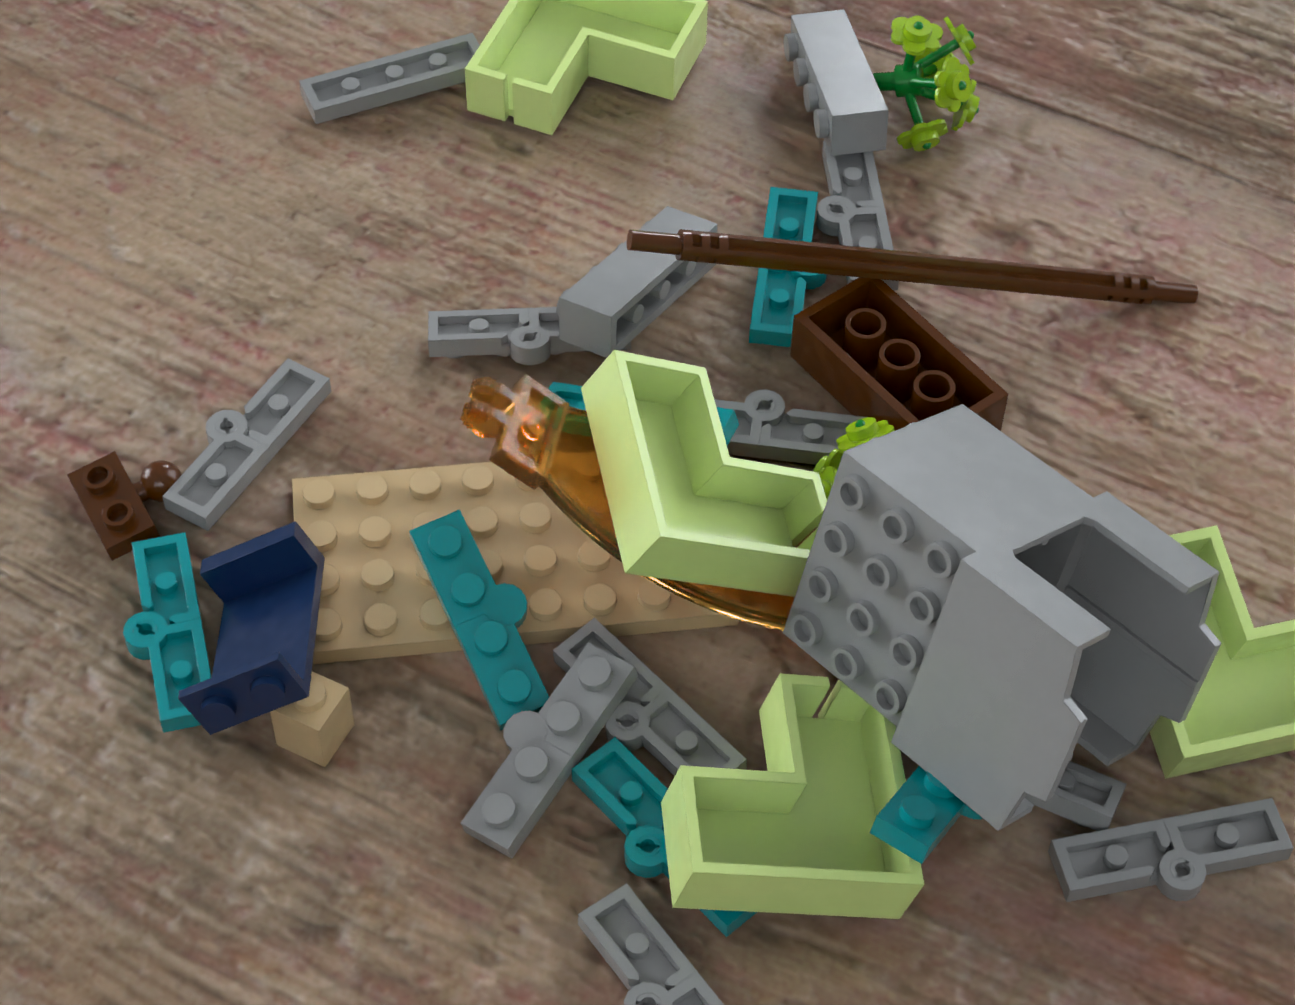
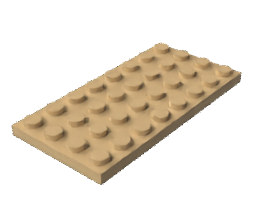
(383, 603)

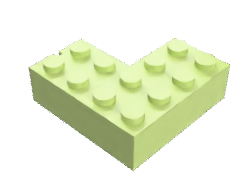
(548, 48)
(679, 495)
(1249, 690)
(803, 827)

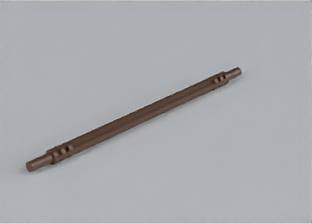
(909, 267)

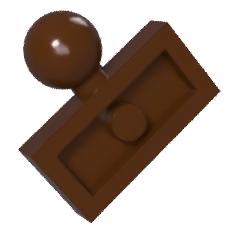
(117, 504)

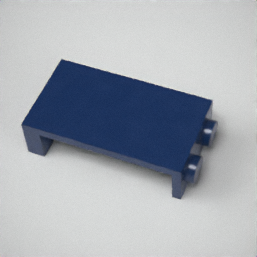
(265, 628)

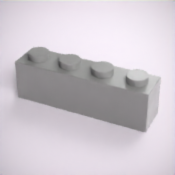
(837, 83)
(629, 289)

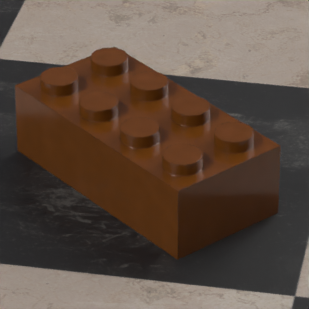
(888, 358)

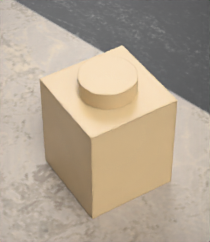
(316, 723)

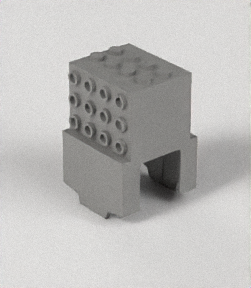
(999, 610)

